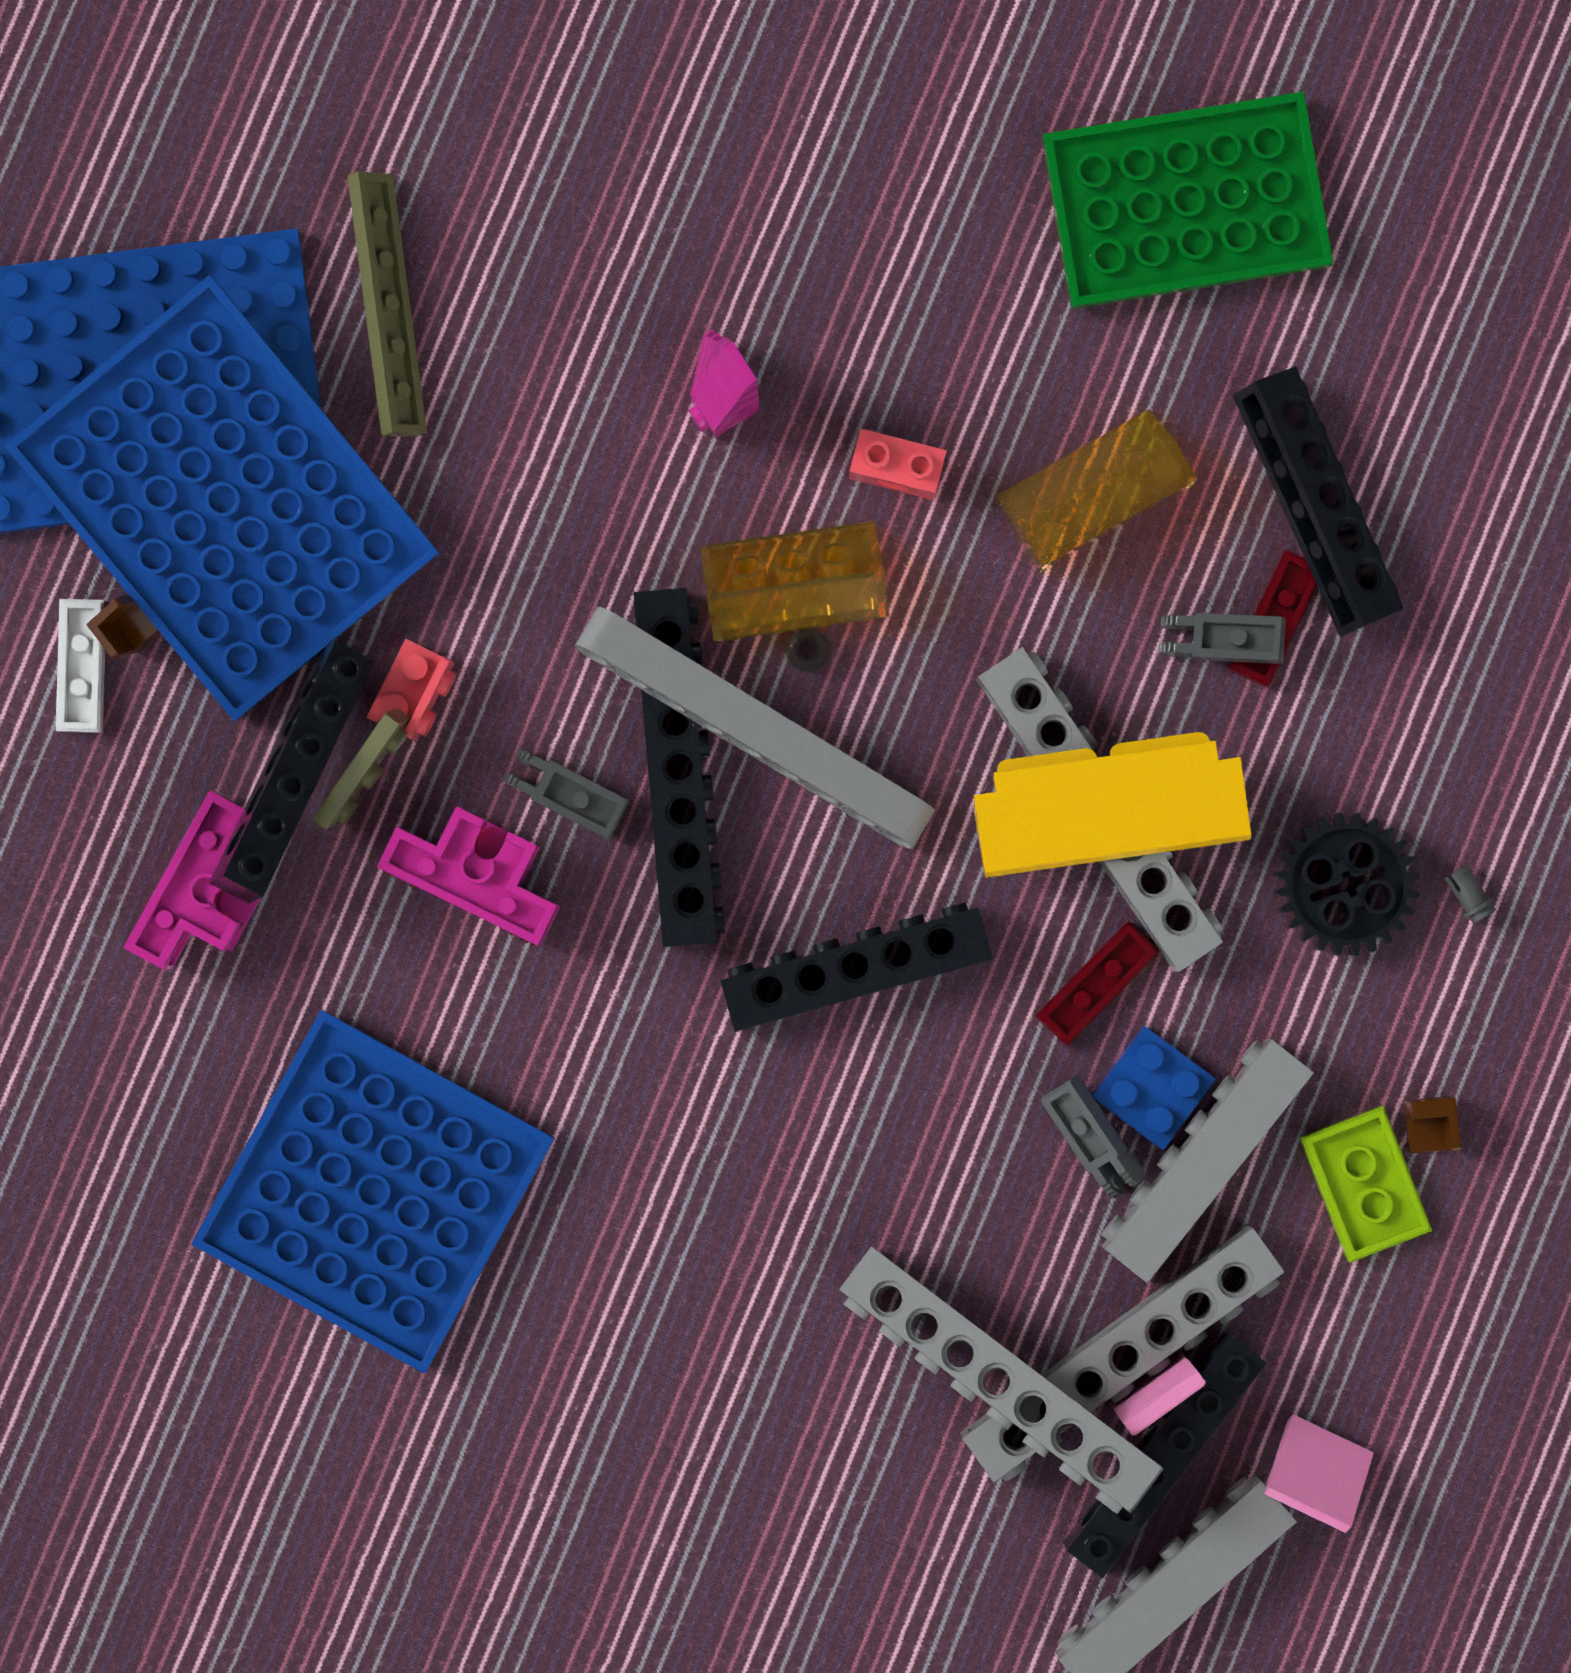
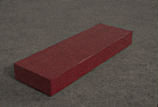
(1286, 597)
(1097, 983)

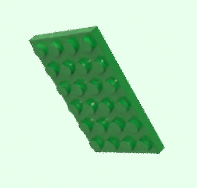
(1187, 200)

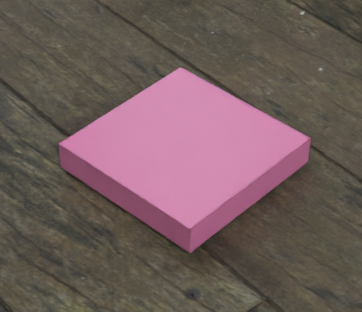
(1158, 1394)
(1319, 1473)

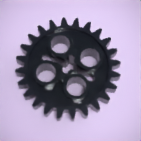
(1360, 921)

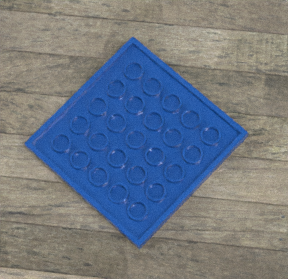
(373, 1191)

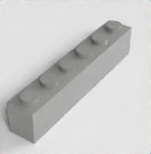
(1206, 1159)
(1178, 1583)

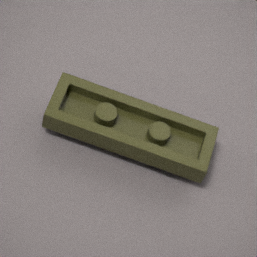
(363, 769)

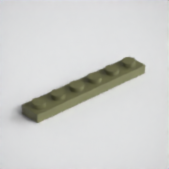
(387, 304)

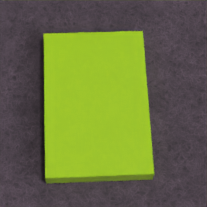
(1365, 1184)

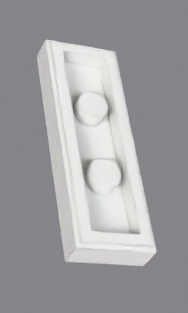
(79, 668)

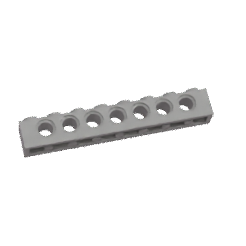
(1202, 929)
(878, 1274)
(1132, 1328)

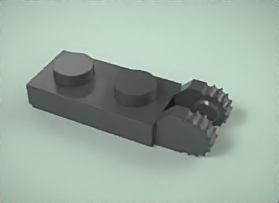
(1227, 637)
(571, 795)
(1092, 1137)

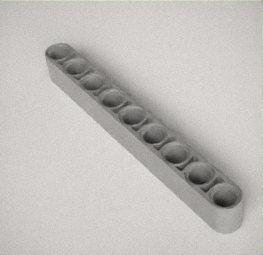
(754, 727)

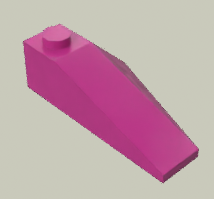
(722, 387)

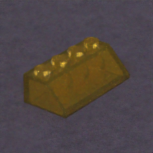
(1096, 489)
(794, 581)

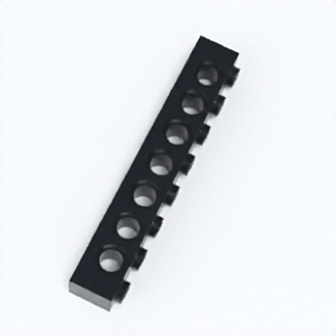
(679, 928)

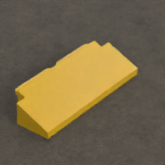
(1110, 807)

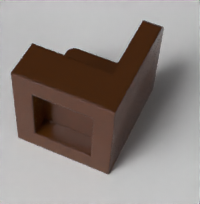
(122, 627)
(1432, 1124)

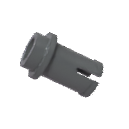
(1470, 894)

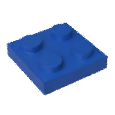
(1153, 1087)

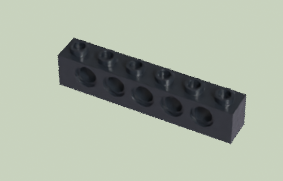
(1318, 501)
(291, 772)
(968, 949)
(1172, 1444)

